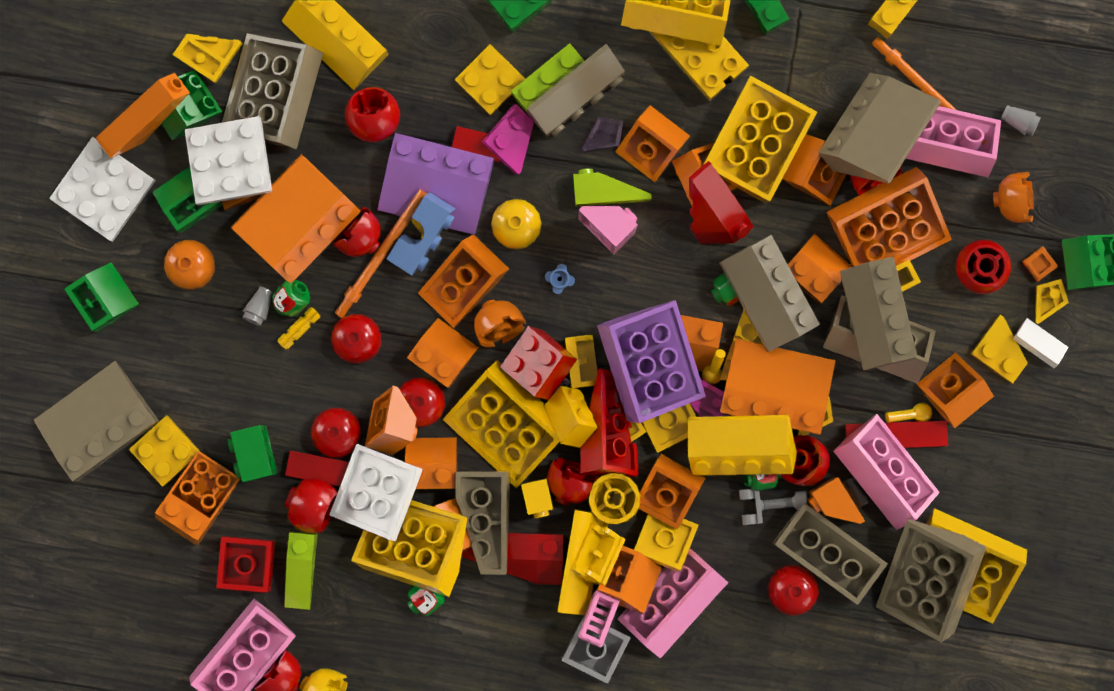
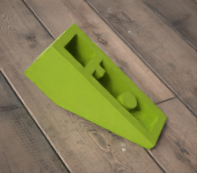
(600, 189)
(300, 569)

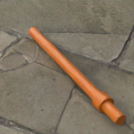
(894, 58)
(354, 293)

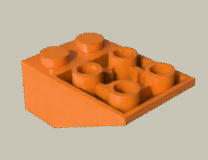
(197, 498)

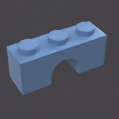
(434, 216)

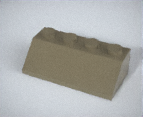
(576, 91)
(769, 293)
(878, 313)
(841, 340)
(830, 553)

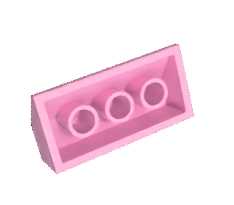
(955, 139)
(609, 224)
(886, 472)
(674, 604)
(243, 652)

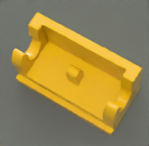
(585, 368)
(597, 554)

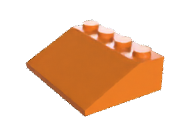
(295, 219)
(891, 221)
(778, 385)

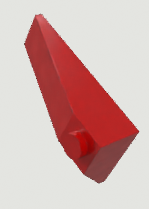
(715, 210)
(610, 445)
(533, 557)

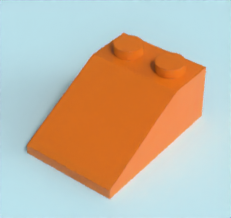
(463, 280)

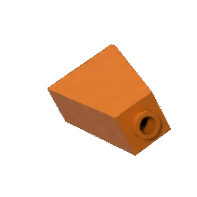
(143, 116)

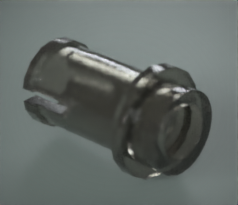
(856, 492)

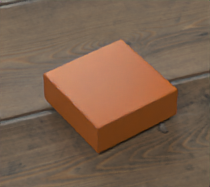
(1039, 264)

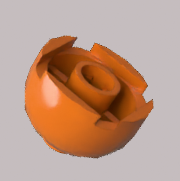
(1015, 197)
(189, 264)
(498, 321)

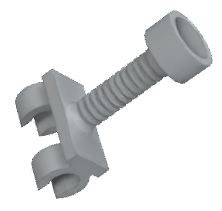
(796, 501)

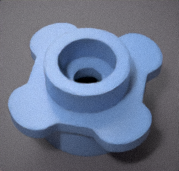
(561, 271)

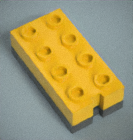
(702, 63)

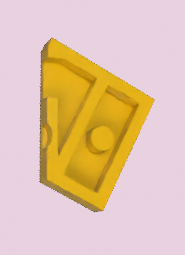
(207, 54)
(1000, 351)

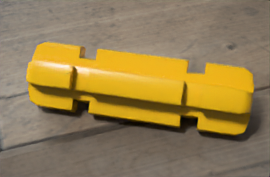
(299, 328)

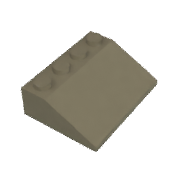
(276, 84)
(878, 129)
(95, 421)
(930, 578)

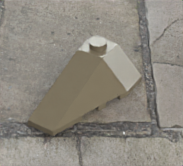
(485, 503)

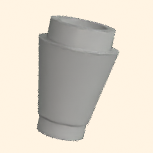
(1020, 119)
(258, 307)

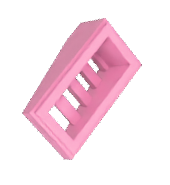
(605, 601)

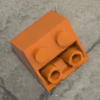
(632, 580)

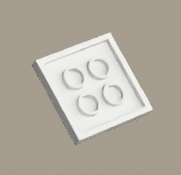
(228, 160)
(102, 190)
(376, 492)

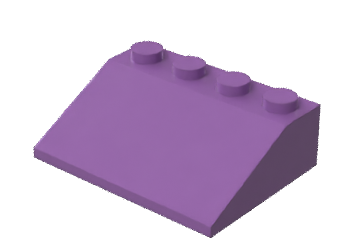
(446, 172)
(651, 361)

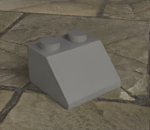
(593, 659)

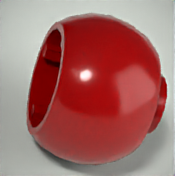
(372, 114)
(998, 259)
(311, 505)

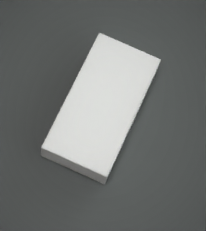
(1040, 343)

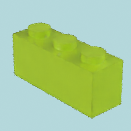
(546, 76)

